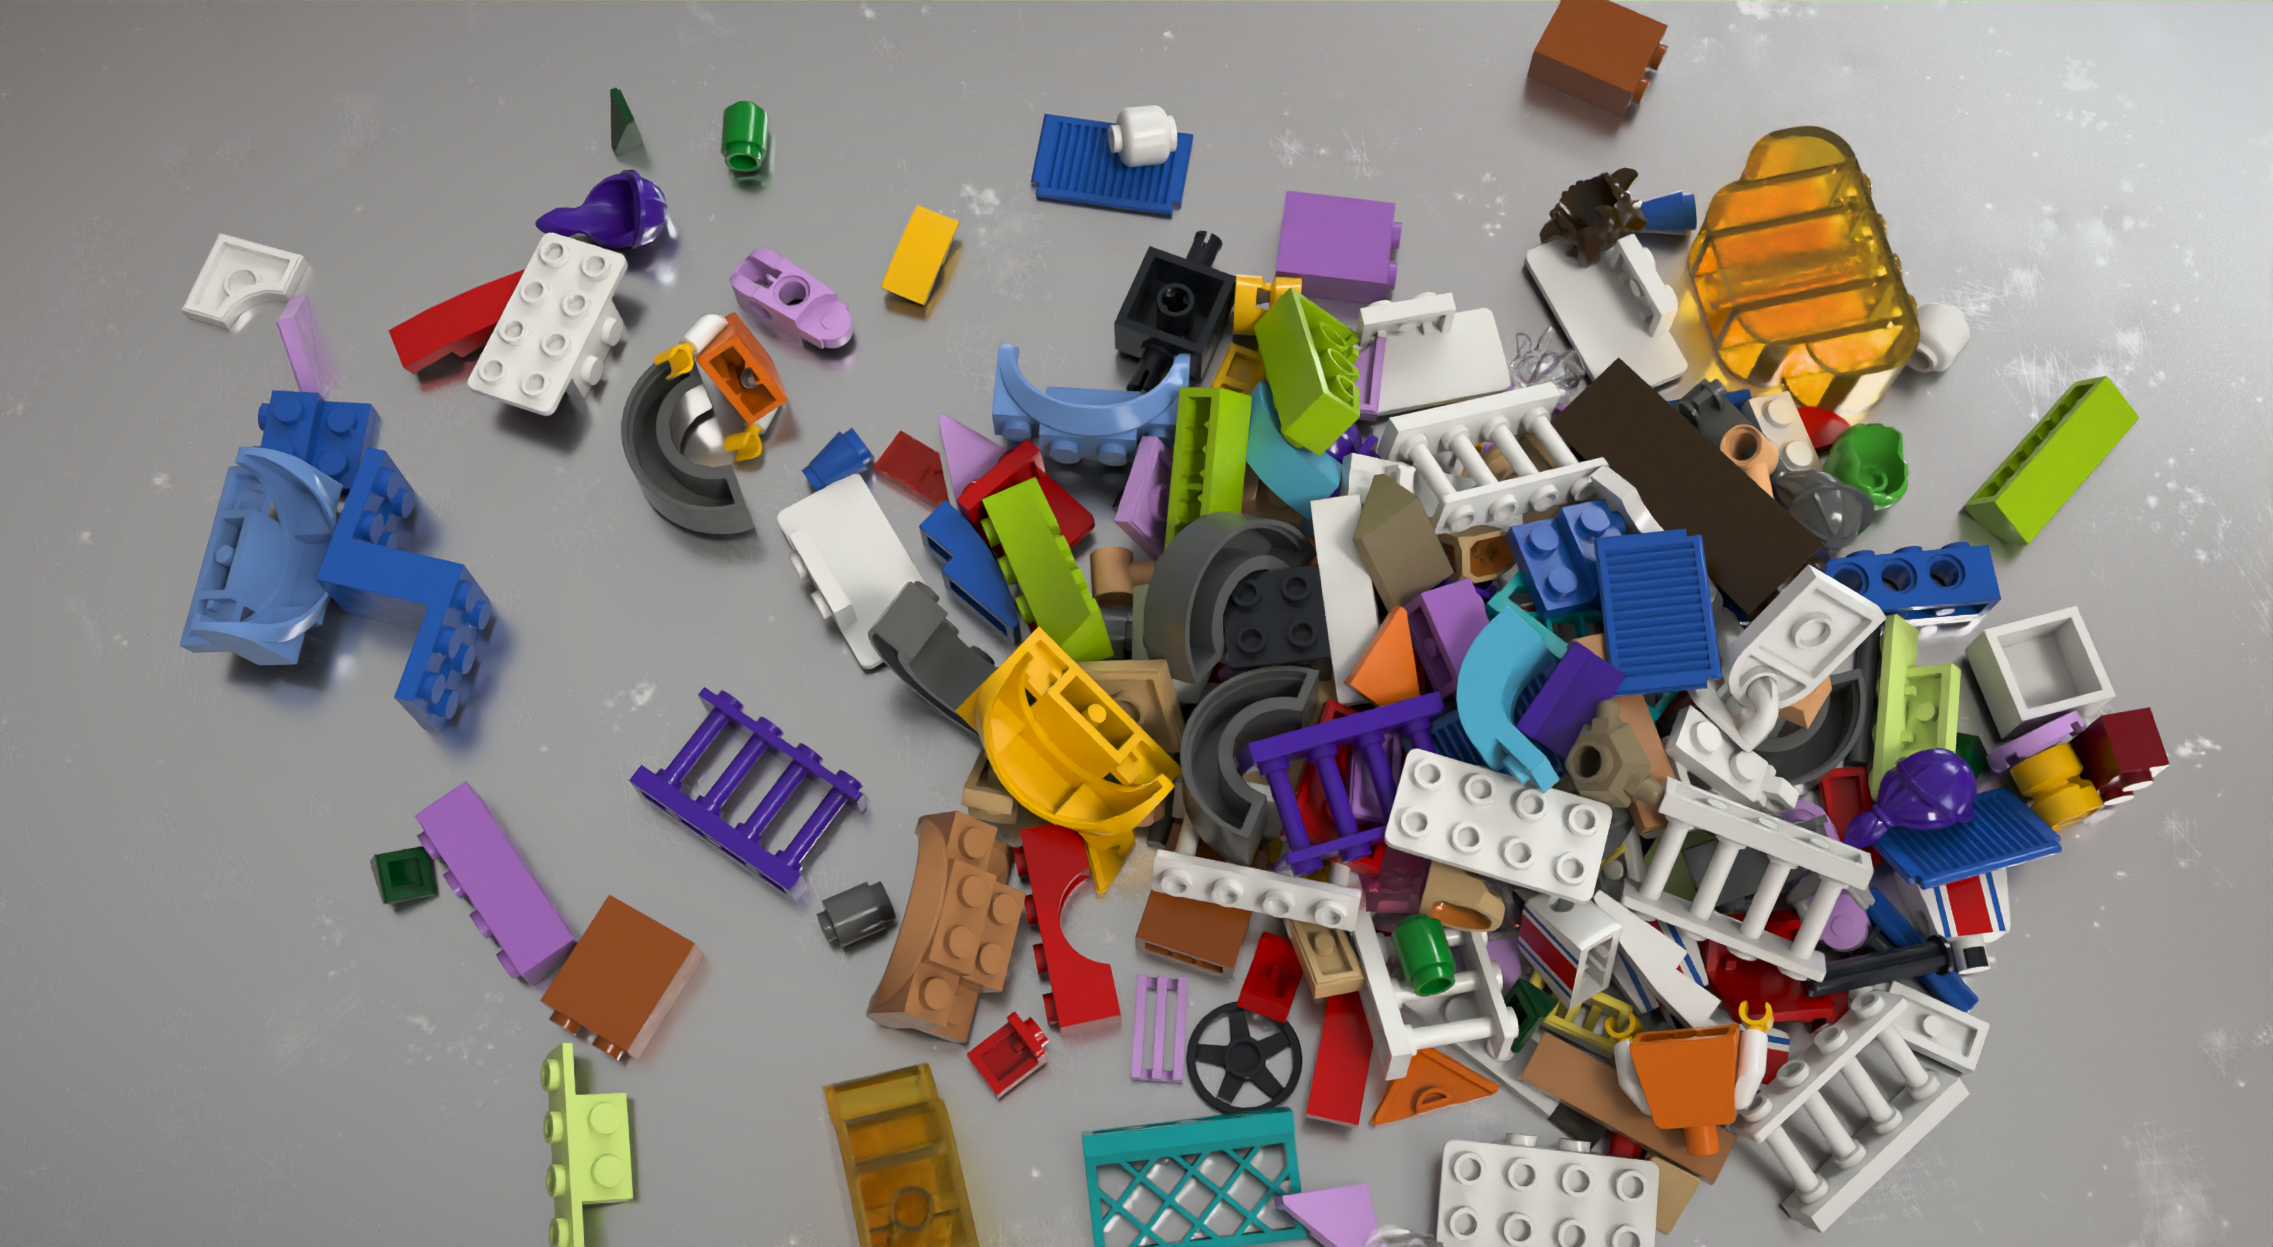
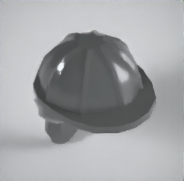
(1823, 504)

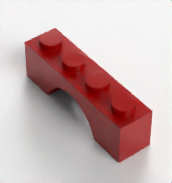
(1082, 989)

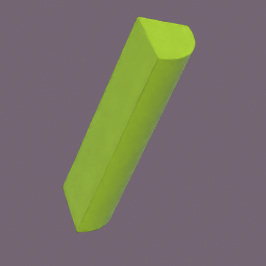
(1207, 455)
(2052, 460)

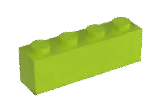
(1309, 371)
(1045, 571)

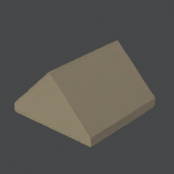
(1399, 543)

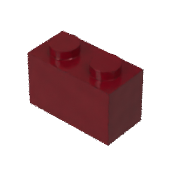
(2120, 753)

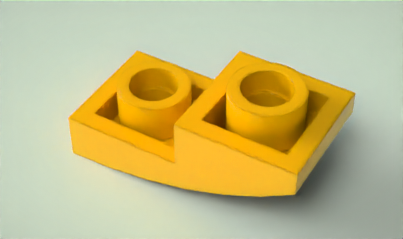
(920, 255)

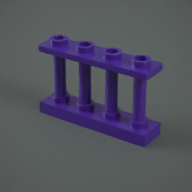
(1320, 746)
(744, 840)

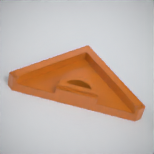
(1387, 665)
(1429, 1086)

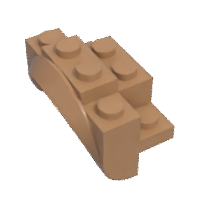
(953, 929)

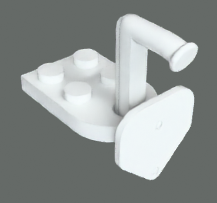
(1783, 653)

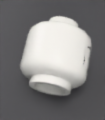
(1143, 136)
(1941, 339)

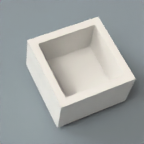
(2039, 671)

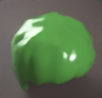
(1871, 461)

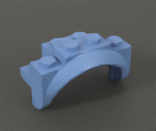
(1084, 421)
(264, 567)

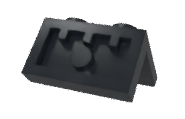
(1278, 621)

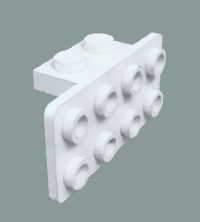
(1612, 308)
(553, 327)
(1433, 352)
(850, 558)
(1498, 826)
(1544, 1195)

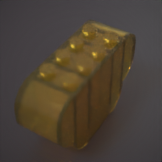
(1804, 276)
(897, 1161)

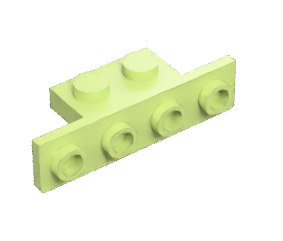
(1914, 702)
(586, 1147)

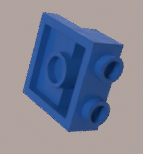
(318, 432)
(1560, 557)

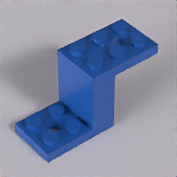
(404, 590)

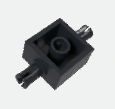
(1174, 310)

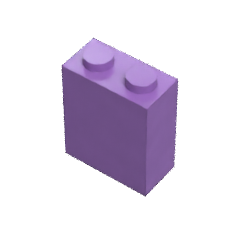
(1338, 246)

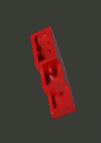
(453, 325)
(1341, 1061)

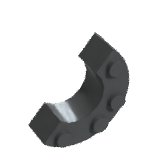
(651, 436)
(1198, 576)
(927, 652)
(1235, 713)
(1813, 753)

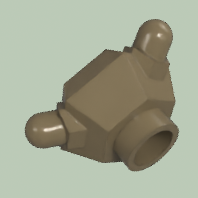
(1609, 763)

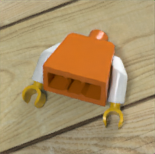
(738, 369)
(1692, 1073)

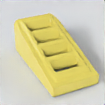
(1584, 1035)

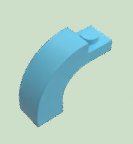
(1288, 471)
(1488, 686)

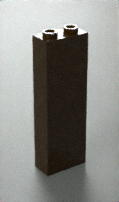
(1691, 485)

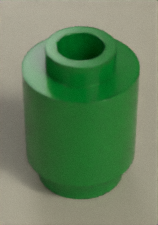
(744, 136)
(1424, 955)

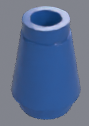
(1670, 214)
(838, 459)

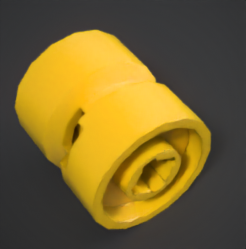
(1252, 291)
(2056, 787)

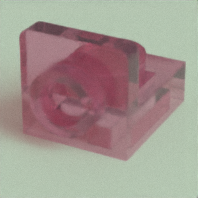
(1398, 884)

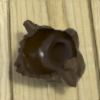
(1595, 216)

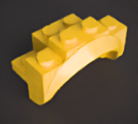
(1066, 744)

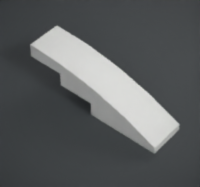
(1346, 588)
(1655, 962)

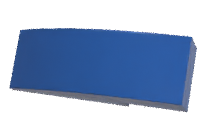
(971, 569)

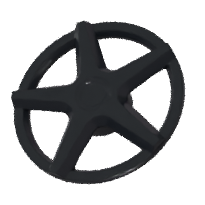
(1243, 1061)

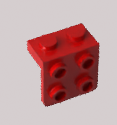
(1012, 469)
(1760, 981)

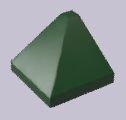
(624, 130)
(403, 875)

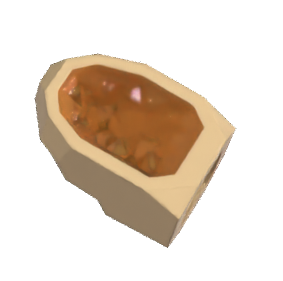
(1477, 553)
(1461, 900)

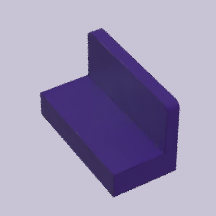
(1569, 699)

